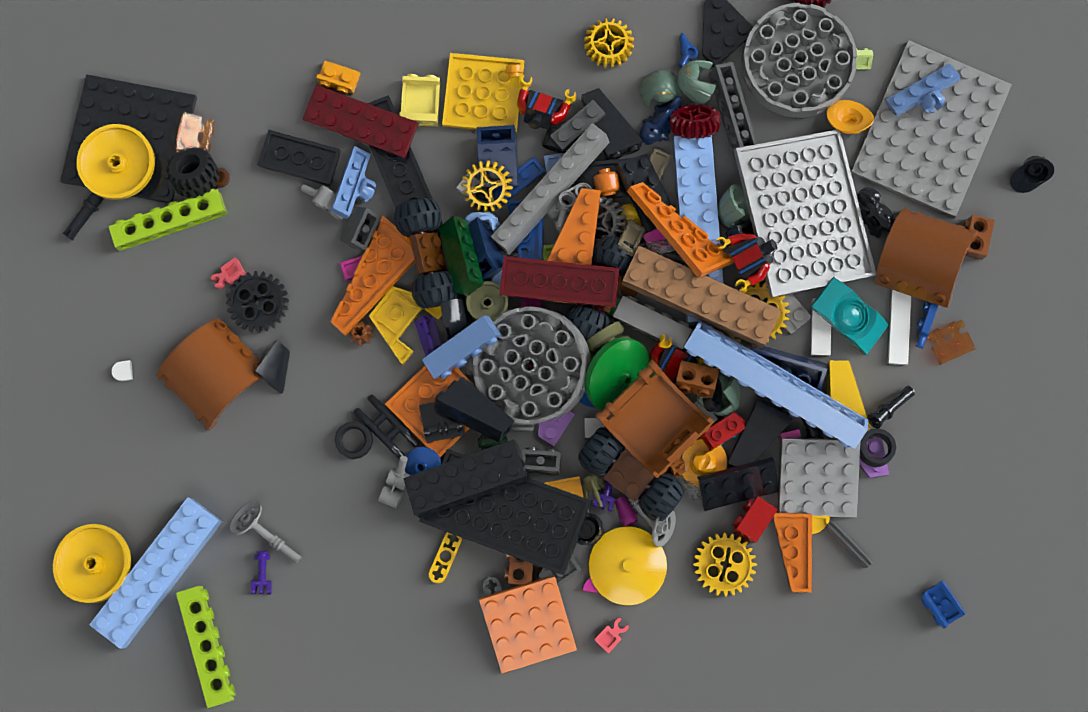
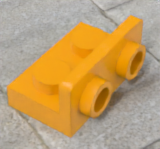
(338, 77)

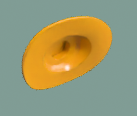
(849, 117)
(702, 461)

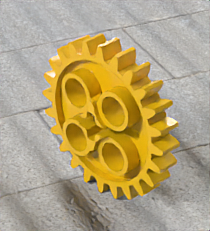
(762, 293)
(742, 569)

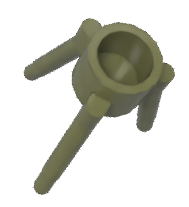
(593, 484)

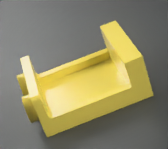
(421, 99)

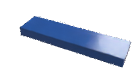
(526, 175)

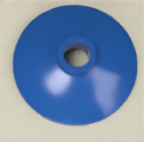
(424, 456)

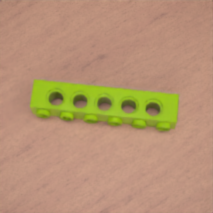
(119, 229)
(196, 639)

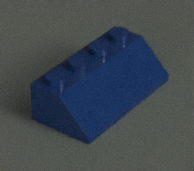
(806, 369)

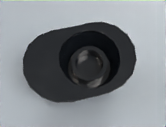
(1032, 174)

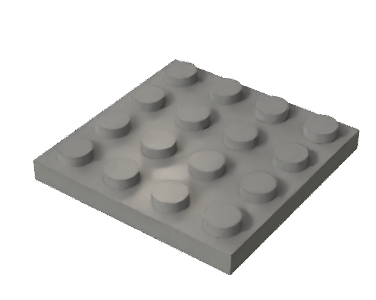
(818, 477)

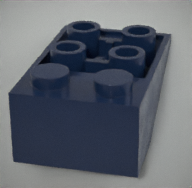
(498, 146)
(488, 254)

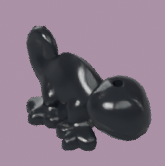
(879, 215)

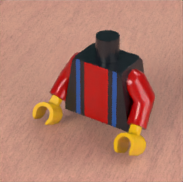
(541, 109)
(750, 256)
(669, 358)

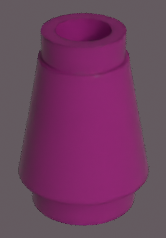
(626, 512)

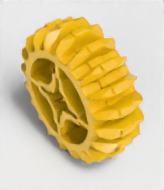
(623, 39)
(489, 194)

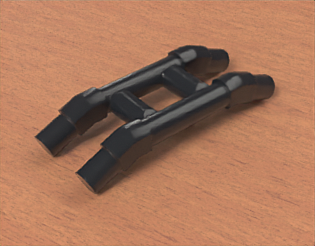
(398, 427)

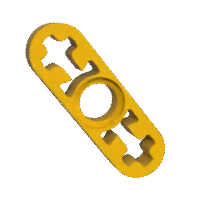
(434, 567)

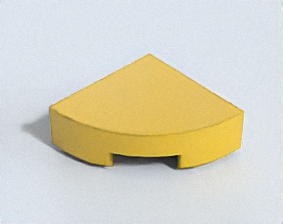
(819, 523)

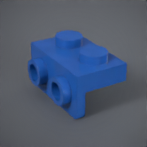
(942, 604)

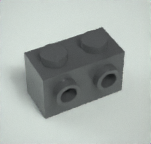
(360, 228)
(541, 461)

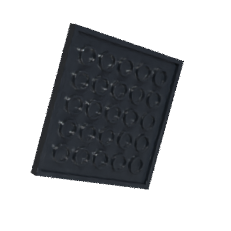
(145, 108)

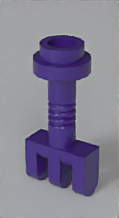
(605, 497)
(261, 556)

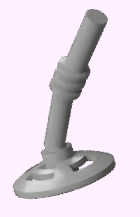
(251, 523)
(658, 527)

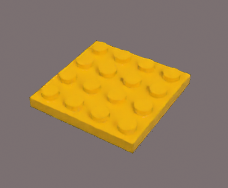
(481, 92)

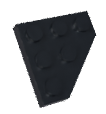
(722, 30)

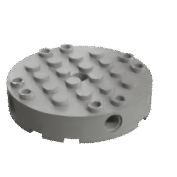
(794, 86)
(558, 359)

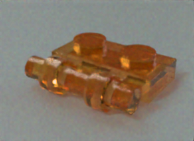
(189, 131)
(953, 348)

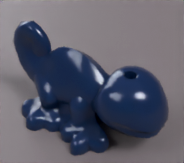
(657, 127)

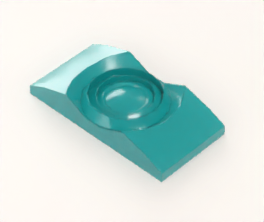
(849, 315)

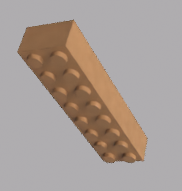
(701, 297)

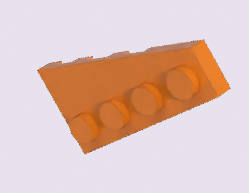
(795, 542)

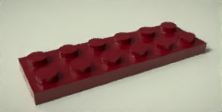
(360, 121)
(559, 281)

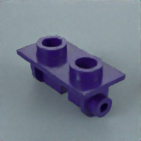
(428, 334)

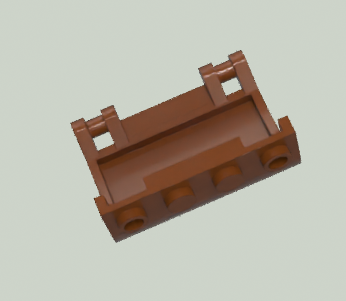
(923, 257)
(209, 370)
(654, 420)

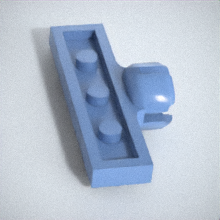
(924, 92)
(353, 183)

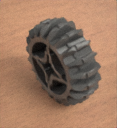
(612, 212)

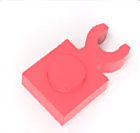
(230, 271)
(609, 637)

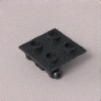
(437, 425)

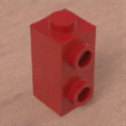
(723, 431)

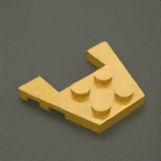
(395, 315)

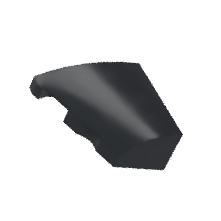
(274, 366)

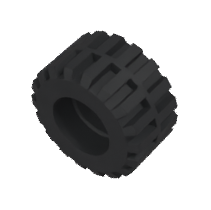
(192, 172)

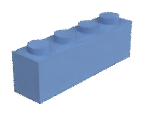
(461, 347)

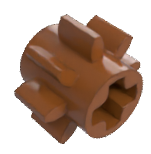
(365, 337)
(676, 468)

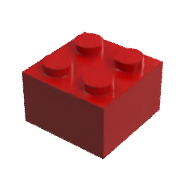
(754, 519)

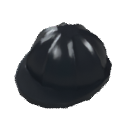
(591, 530)

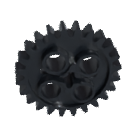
(261, 318)

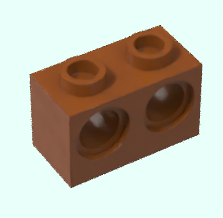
(983, 238)
(697, 374)
(516, 564)

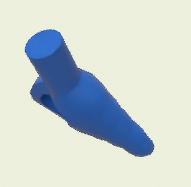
(687, 51)

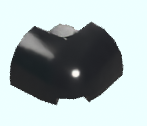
(454, 317)

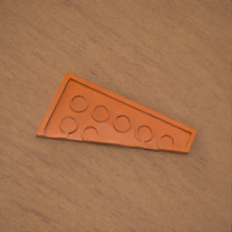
(681, 233)
(577, 236)
(378, 270)

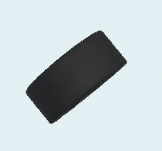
(889, 440)
(339, 443)

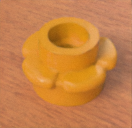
(513, 70)

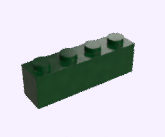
(461, 255)

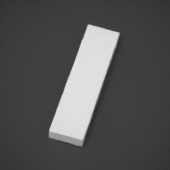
(899, 328)

